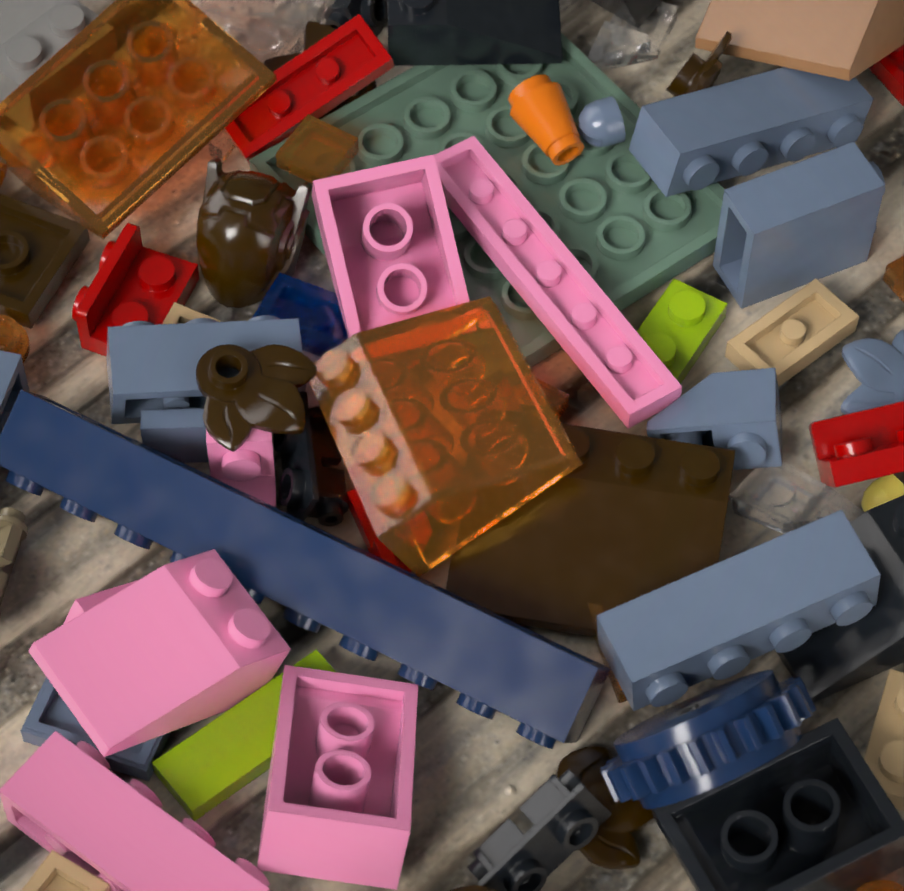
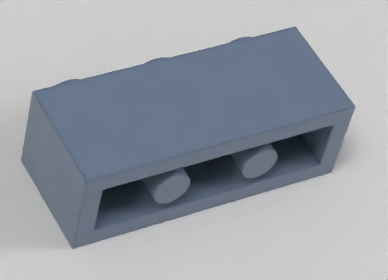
(158, 363)

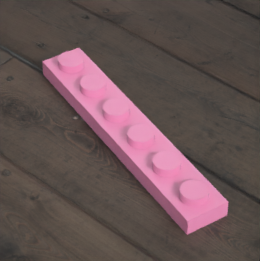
(555, 284)

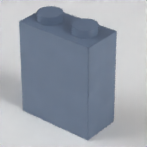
(798, 224)

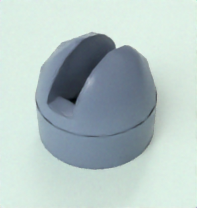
(602, 123)

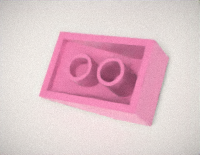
(389, 243)
(162, 653)
(340, 778)

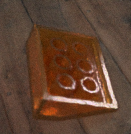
(126, 108)
(440, 428)

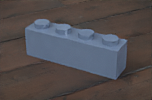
(746, 127)
(738, 611)

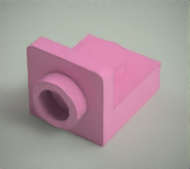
(247, 468)

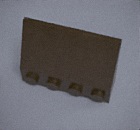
(601, 534)

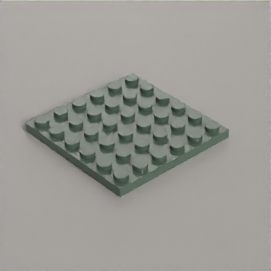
(595, 204)

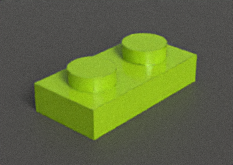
(682, 326)

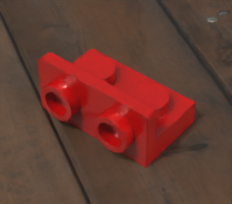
(130, 287)
(859, 445)

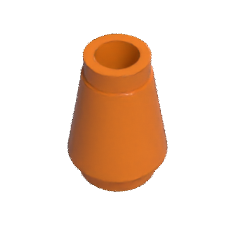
(546, 118)

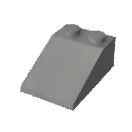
(33, 34)

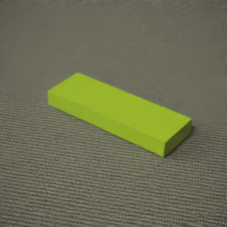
(228, 749)

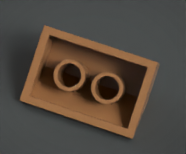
(806, 35)

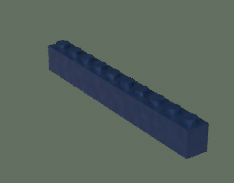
(305, 569)

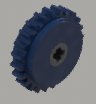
(708, 740)

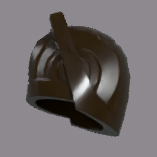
(248, 233)

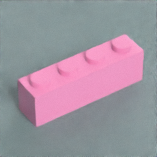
(115, 828)

